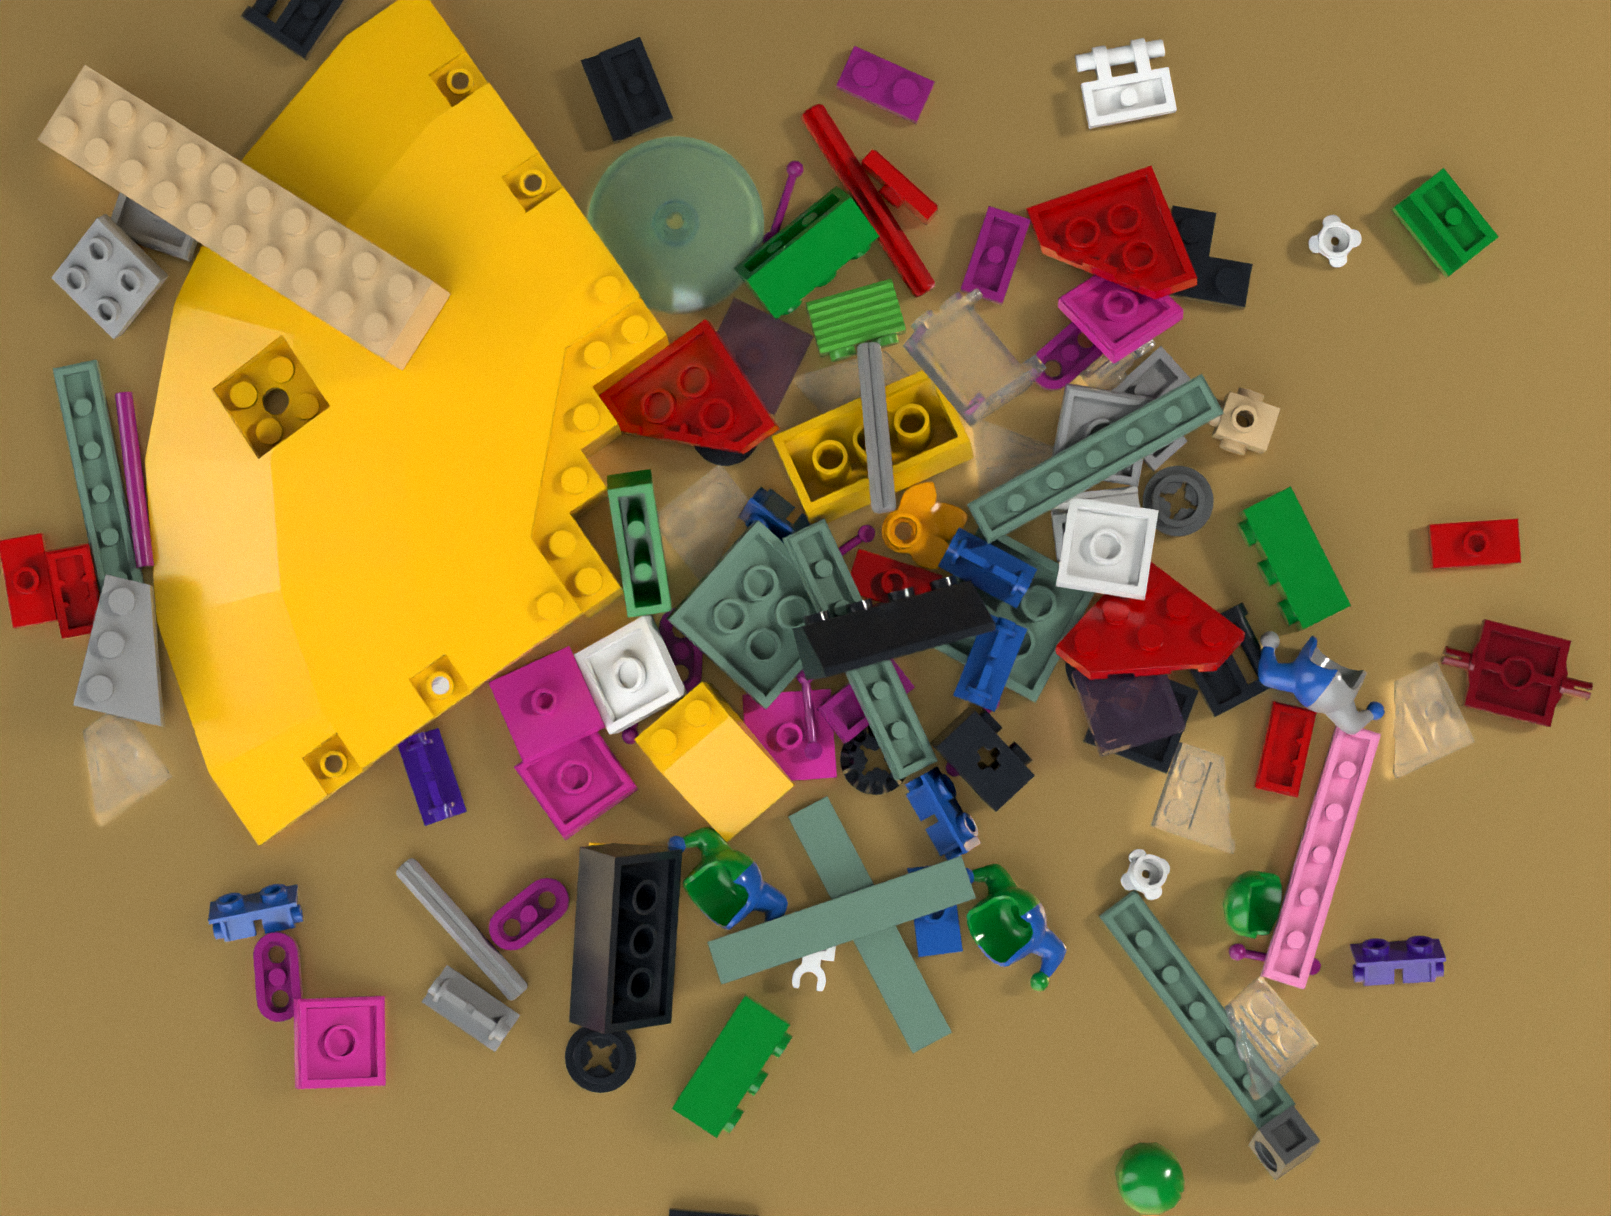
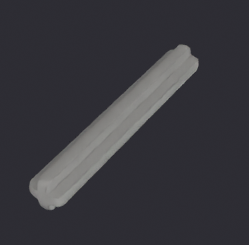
(876, 427)
(461, 929)

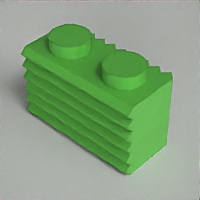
(855, 318)

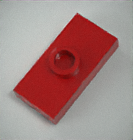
(898, 188)
(1474, 543)
(880, 575)
(27, 580)
(73, 588)
(1284, 749)

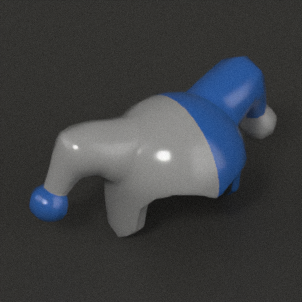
(1318, 683)

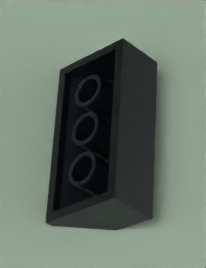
(891, 629)
(625, 936)

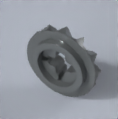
(1196, 492)

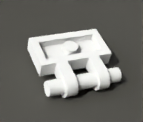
(1126, 96)

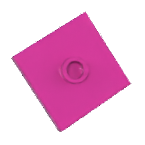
(1116, 316)
(546, 704)
(784, 733)
(577, 783)
(339, 1042)

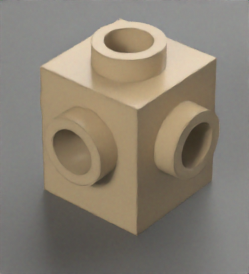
(1260, 422)

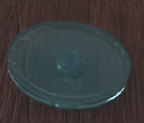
(720, 211)

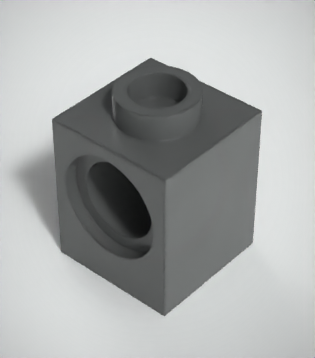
(1284, 1142)

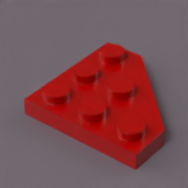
(1117, 233)
(692, 397)
(1150, 635)

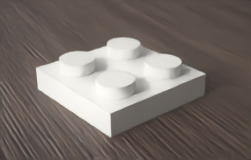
(1107, 548)
(630, 674)

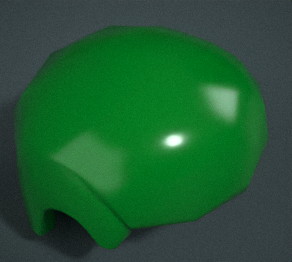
(1253, 903)
(1150, 1178)

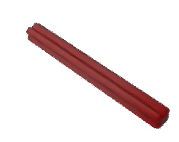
(868, 200)

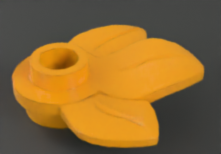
(930, 525)

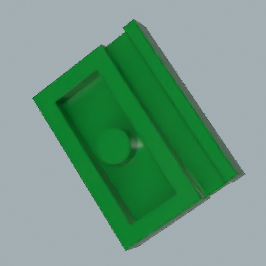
(1444, 223)

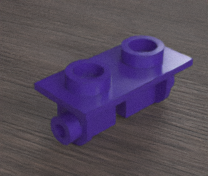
(431, 776)
(1418, 957)

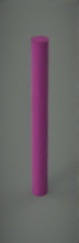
(134, 480)

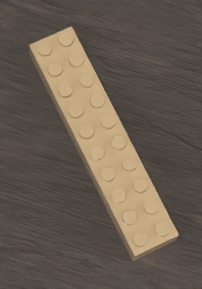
(244, 217)

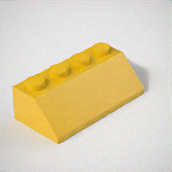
(829, 452)

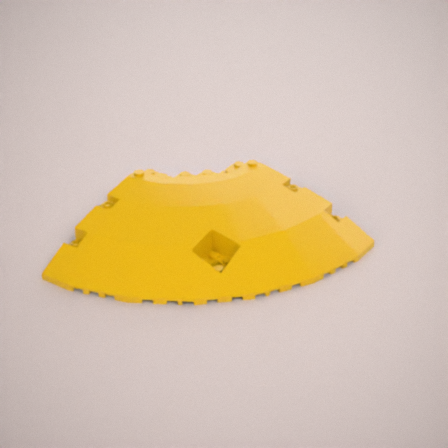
(389, 514)

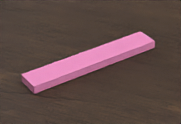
(1320, 857)

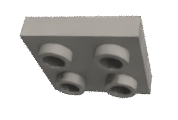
(109, 276)

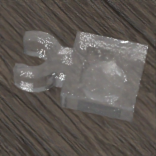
(1109, 375)

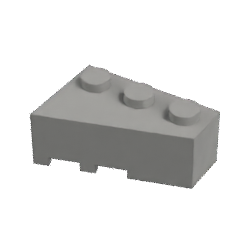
(122, 655)

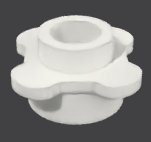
(1335, 253)
(1155, 866)

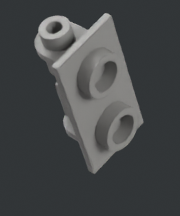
(470, 1008)

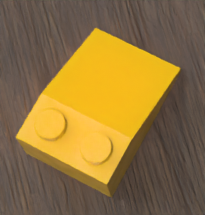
(714, 761)

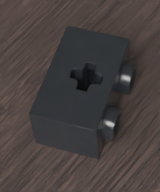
(959, 747)

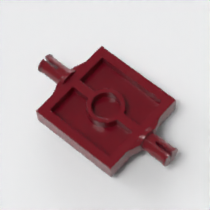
(1516, 673)

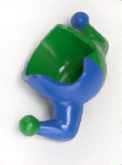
(727, 881)
(1012, 925)

